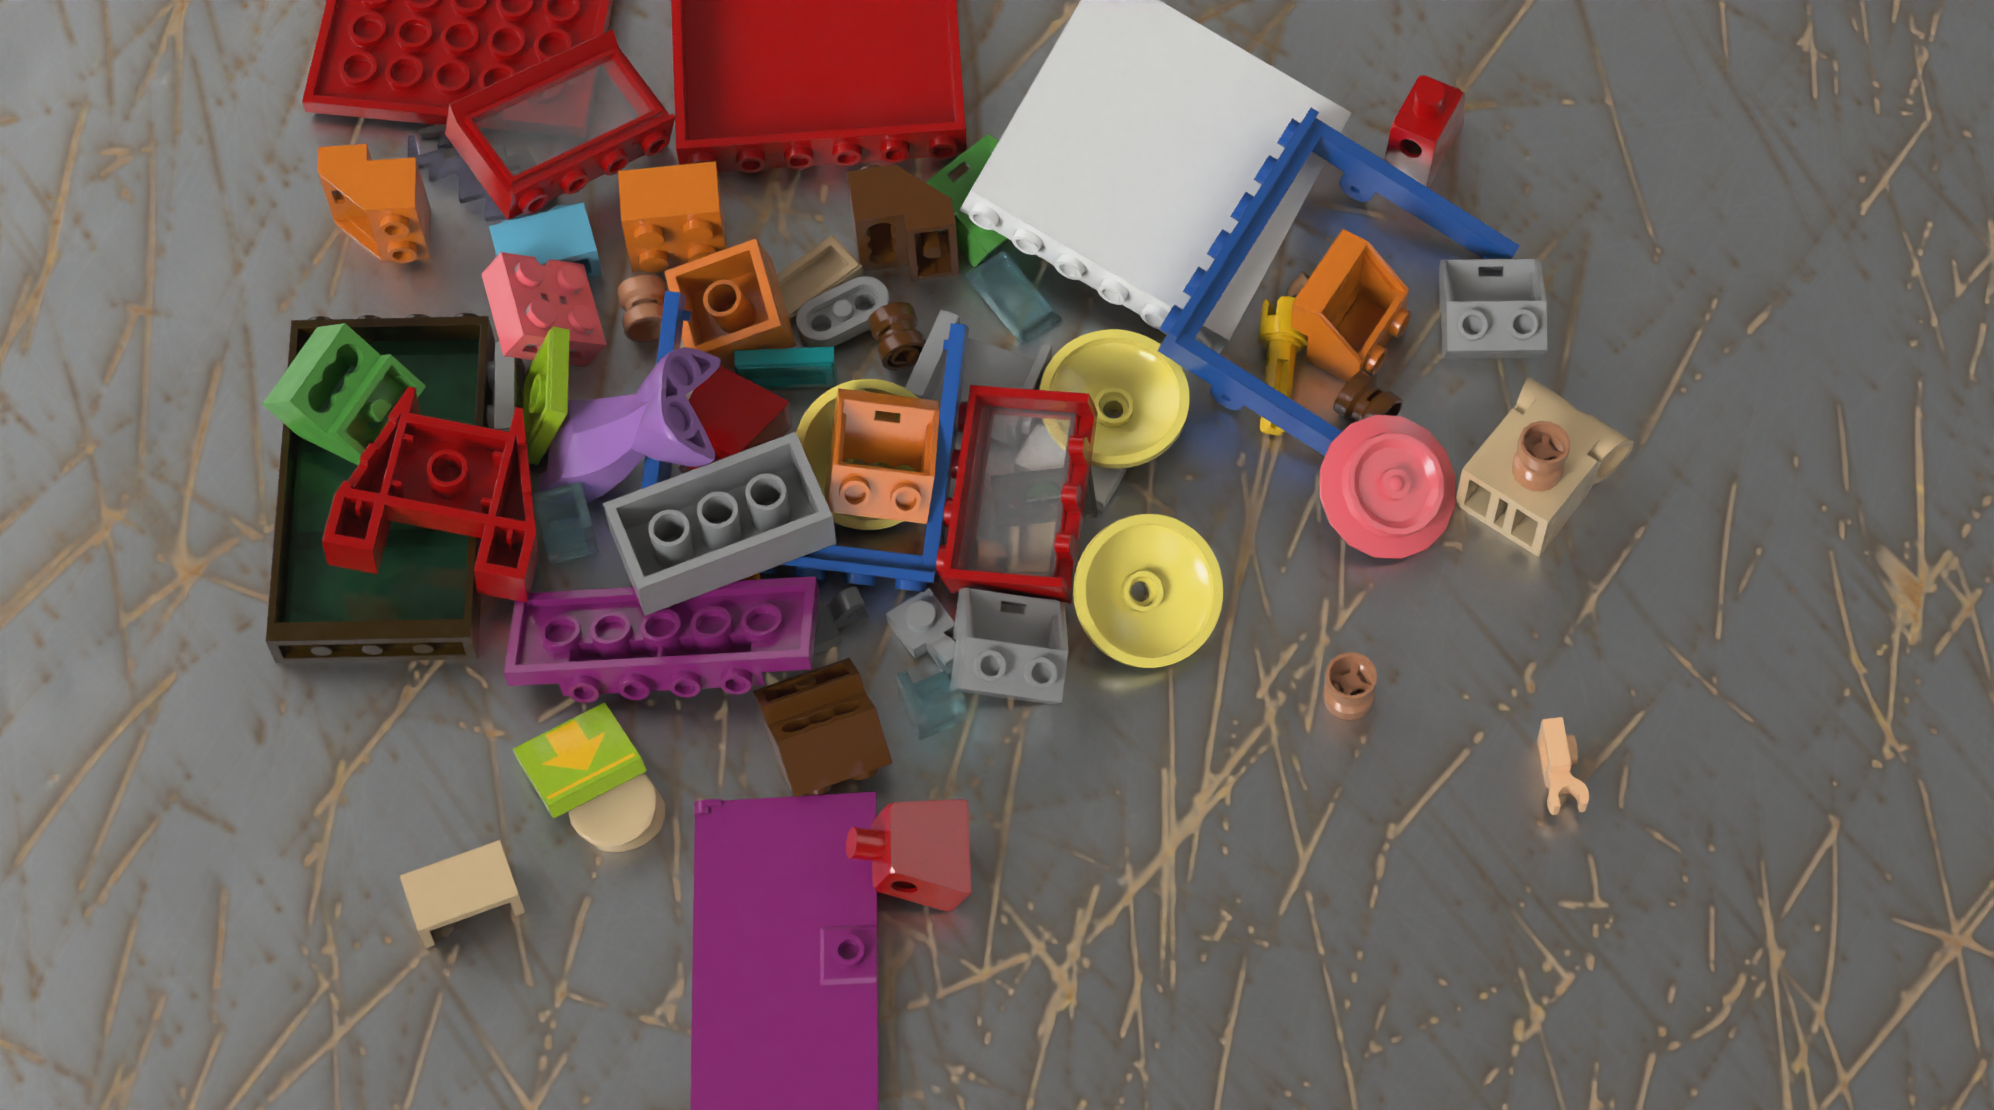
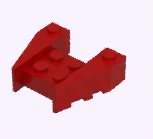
(442, 480)

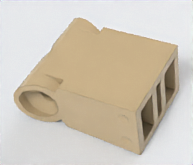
(1529, 516)

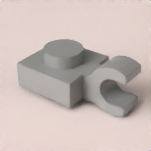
(924, 628)

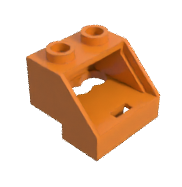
(379, 203)
(1350, 308)
(868, 431)

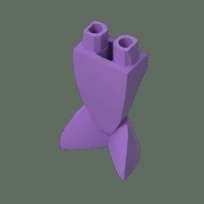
(611, 435)

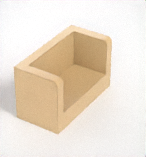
(460, 889)

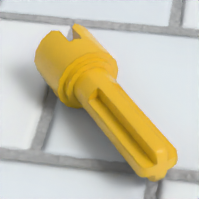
(1281, 346)

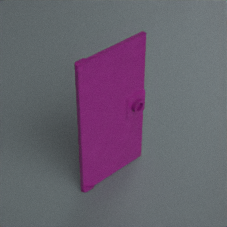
(784, 956)

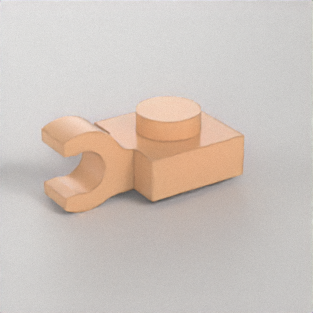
(1557, 756)

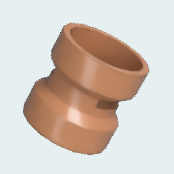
(643, 301)
(1540, 456)
(1352, 674)

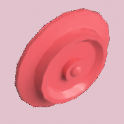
(1387, 486)

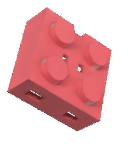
(524, 317)

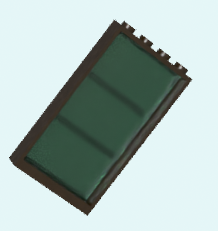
(426, 585)

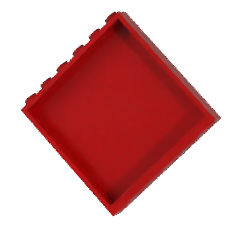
(816, 82)

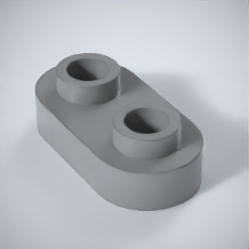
(840, 312)

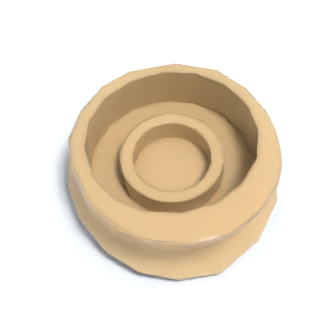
(622, 816)

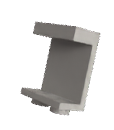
(983, 365)

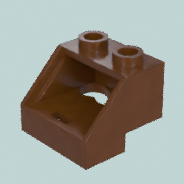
(899, 221)
(829, 750)

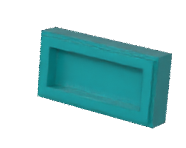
(788, 367)

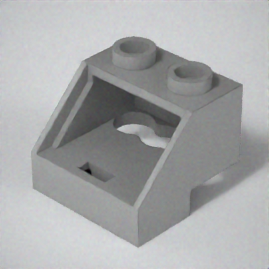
(1492, 313)
(1009, 651)

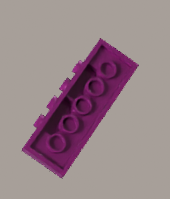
(715, 640)

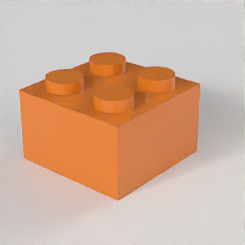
(671, 215)
(732, 302)

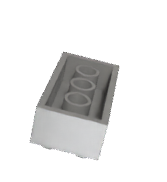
(720, 523)

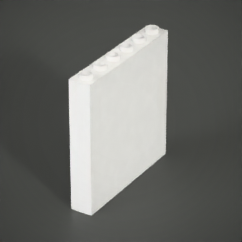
(1141, 155)

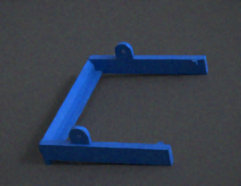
(1362, 178)
(859, 564)

